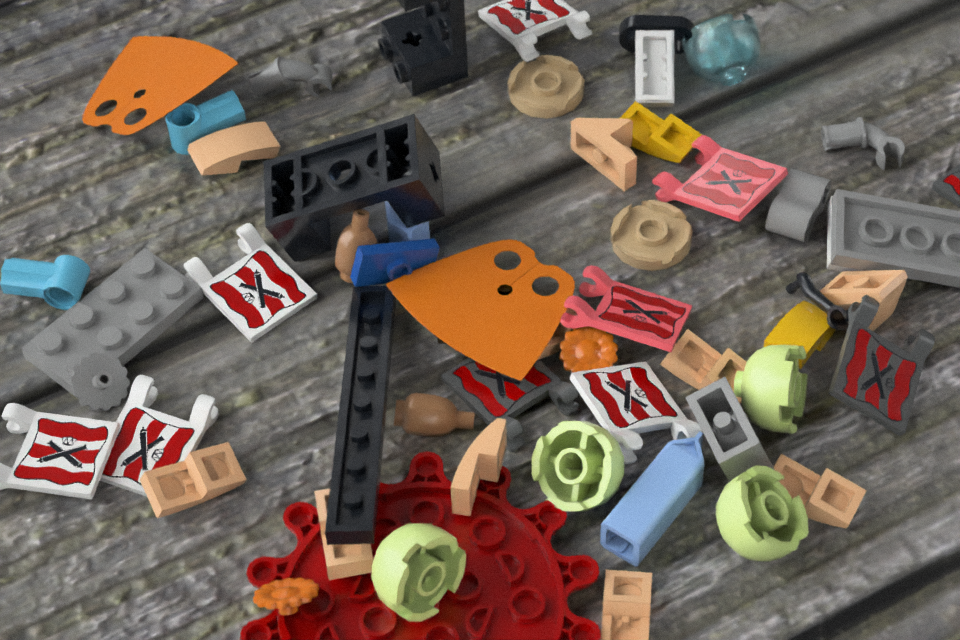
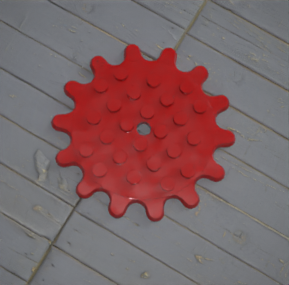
(509, 586)

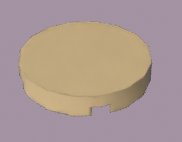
(546, 87)
(651, 235)

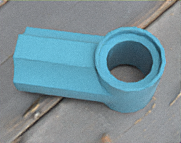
(193, 122)
(55, 282)

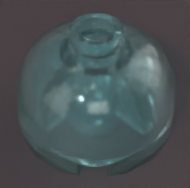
(723, 49)

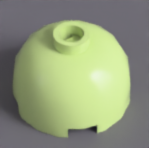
(773, 387)
(578, 465)
(760, 515)
(416, 569)

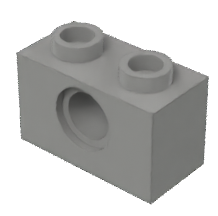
(727, 429)

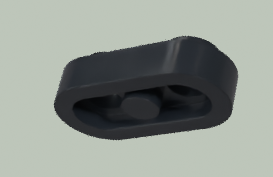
(680, 25)

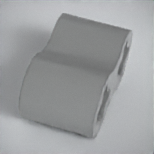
(798, 205)

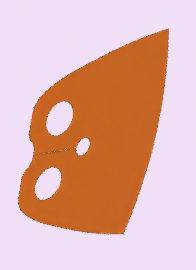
(166, 68)
(463, 308)

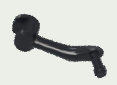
(836, 314)

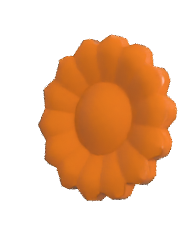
(587, 349)
(286, 594)

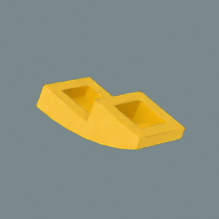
(661, 138)
(802, 326)

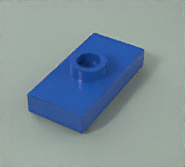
(389, 261)

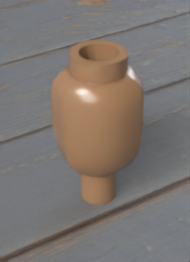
(351, 237)
(430, 416)

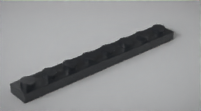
(361, 418)

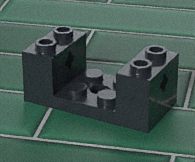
(426, 44)
(386, 164)

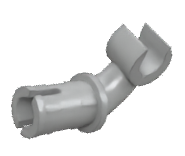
(287, 72)
(863, 134)

